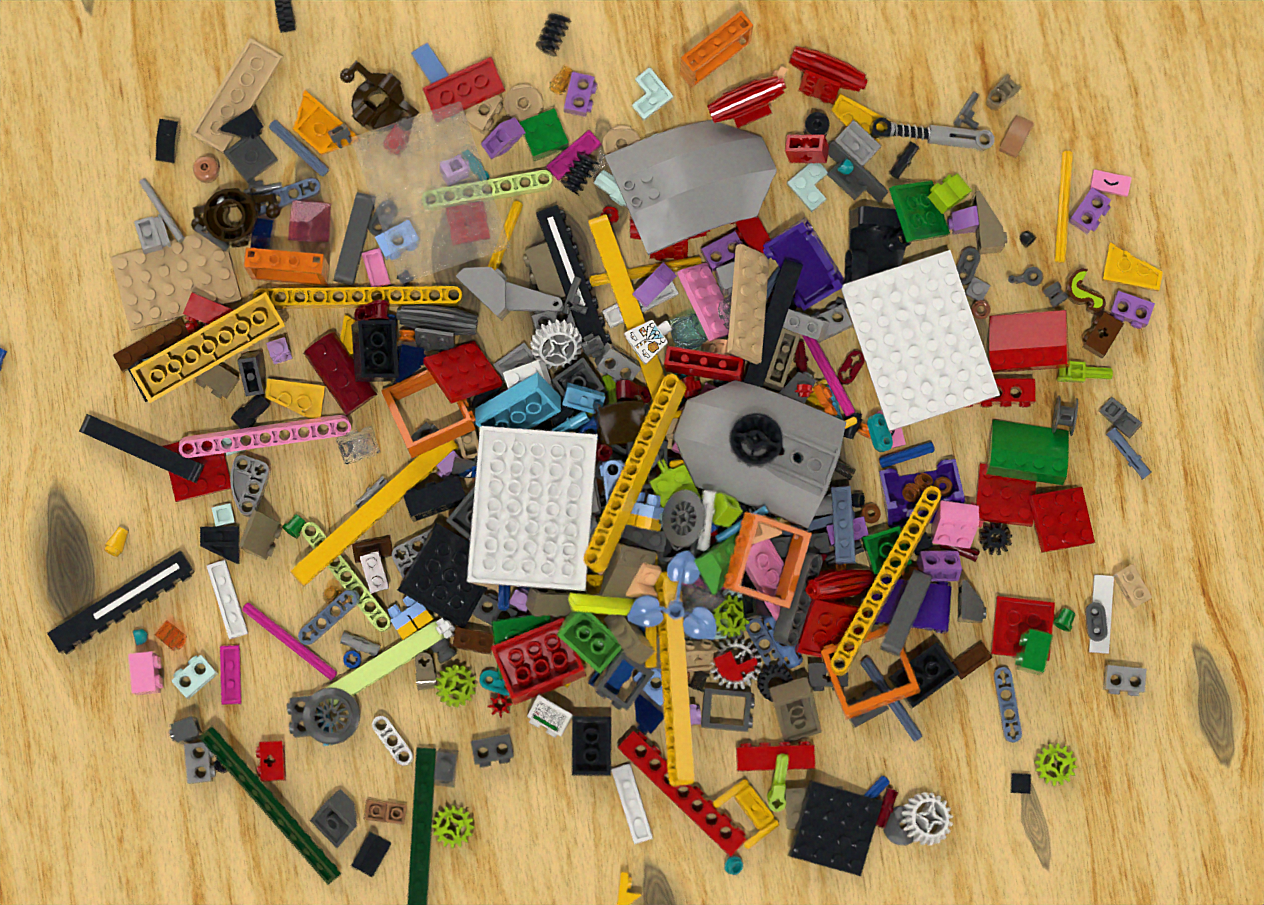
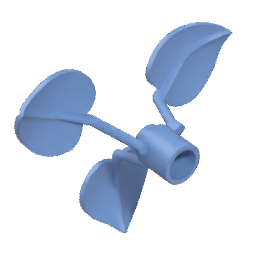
(646, 609)

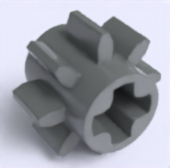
(592, 345)

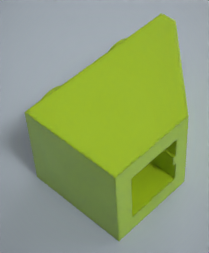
(726, 510)

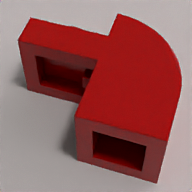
(729, 670)

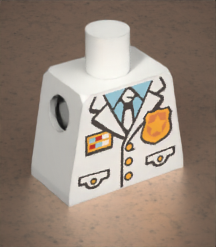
(648, 339)

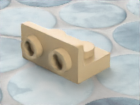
(700, 654)

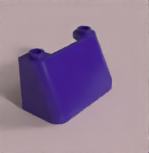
(819, 272)
(898, 509)
(933, 611)

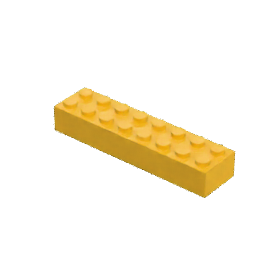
(207, 347)

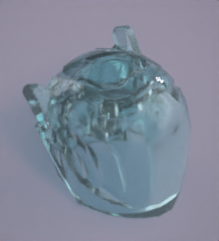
(687, 332)

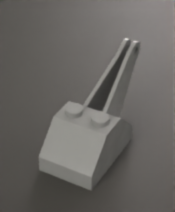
(502, 296)

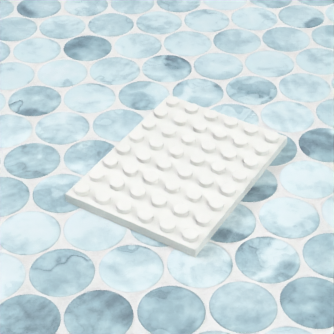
(919, 340)
(532, 508)

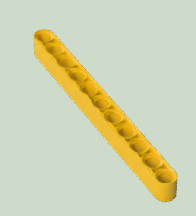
(367, 292)
(623, 293)
(635, 482)
(370, 513)
(886, 589)
(674, 687)

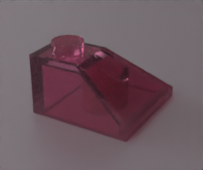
(309, 221)

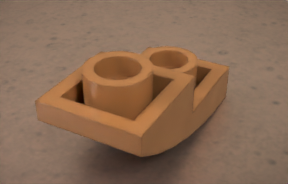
(1016, 136)
(385, 812)

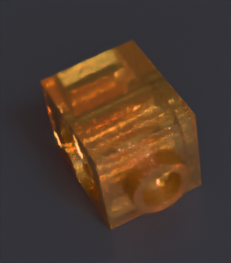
(171, 636)

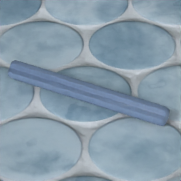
(896, 706)

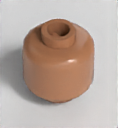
(210, 173)

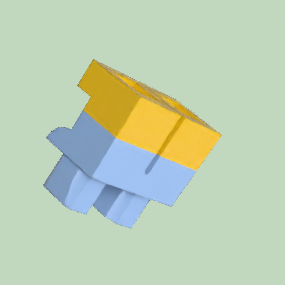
(646, 514)
(401, 619)

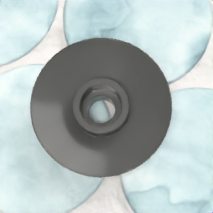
(893, 830)

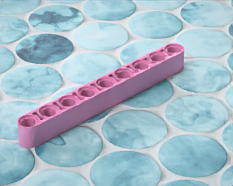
(255, 432)

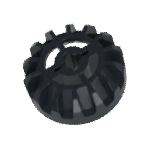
(759, 423)

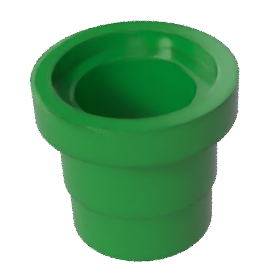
(294, 526)
(1065, 620)

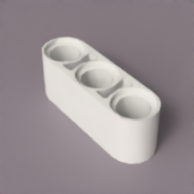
(391, 731)

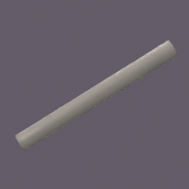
(161, 209)

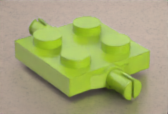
(671, 481)

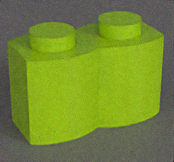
(949, 193)

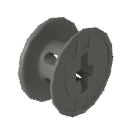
(1065, 415)

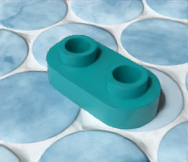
(879, 433)
(496, 686)

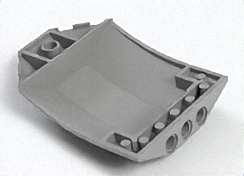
(691, 180)

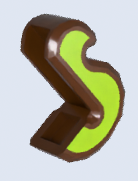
(1080, 295)

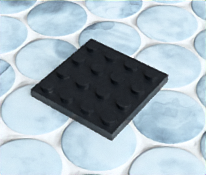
(440, 577)
(835, 828)

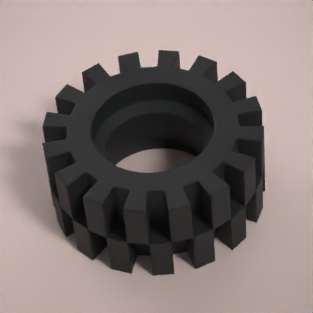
(285, 16)
(767, 675)

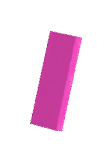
(584, 145)
(230, 675)

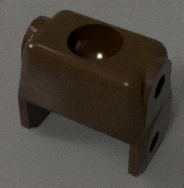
(619, 421)

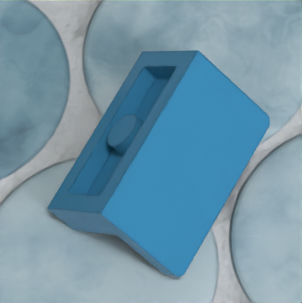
(582, 397)

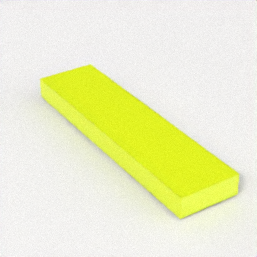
(600, 604)

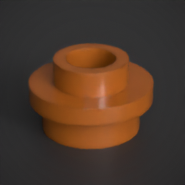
(981, 315)
(923, 481)
(947, 482)
(911, 492)
(875, 518)

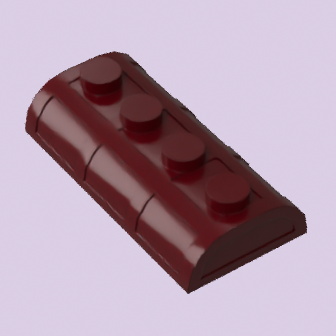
(336, 371)

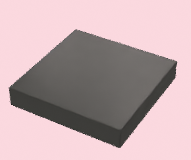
(250, 157)

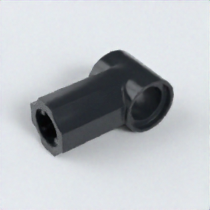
(246, 416)

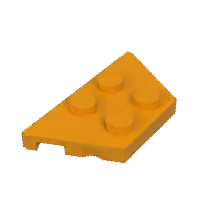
(315, 122)

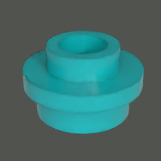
(733, 865)

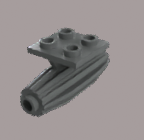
(436, 325)

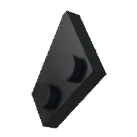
(222, 541)

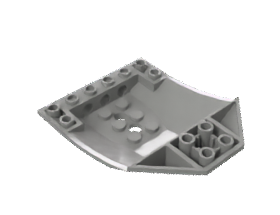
(784, 486)

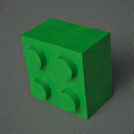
(544, 134)
(878, 547)
(1033, 651)

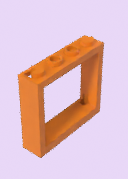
(716, 49)
(286, 266)
(435, 439)
(791, 567)
(880, 700)

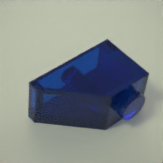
(263, 234)
(409, 361)
(647, 715)

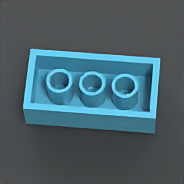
(520, 406)

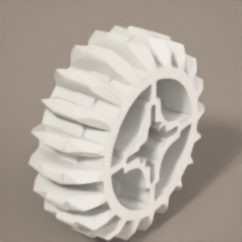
(560, 334)
(745, 650)
(922, 832)

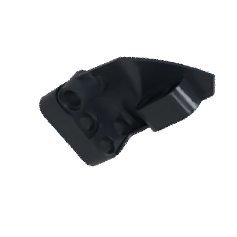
(873, 242)

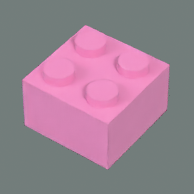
(955, 524)
(145, 673)

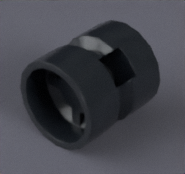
(816, 124)

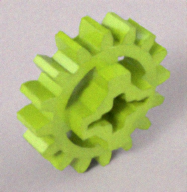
(735, 609)
(448, 682)
(1058, 774)
(444, 830)

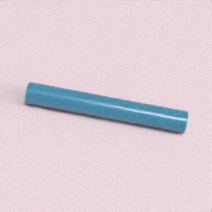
(736, 527)

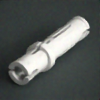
(708, 503)

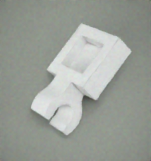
(446, 628)

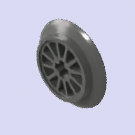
(681, 506)
(329, 737)

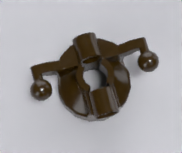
(376, 83)
(216, 215)

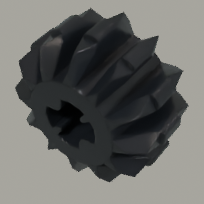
(988, 539)

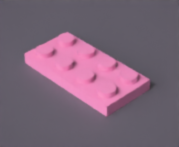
(705, 299)
(765, 570)

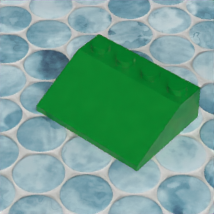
(1028, 452)

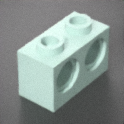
(197, 681)

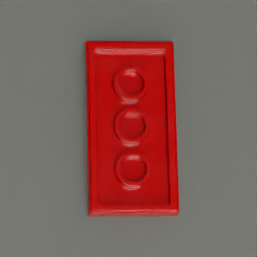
(467, 85)

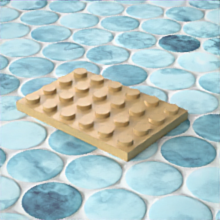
(160, 282)

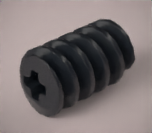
(551, 34)
(579, 173)

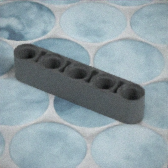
(354, 239)
(906, 613)
(792, 620)

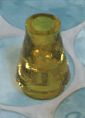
(560, 82)
(337, 592)

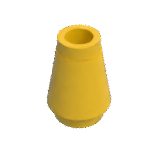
(116, 542)

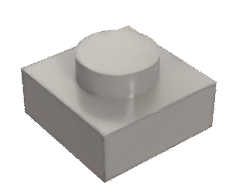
(977, 289)

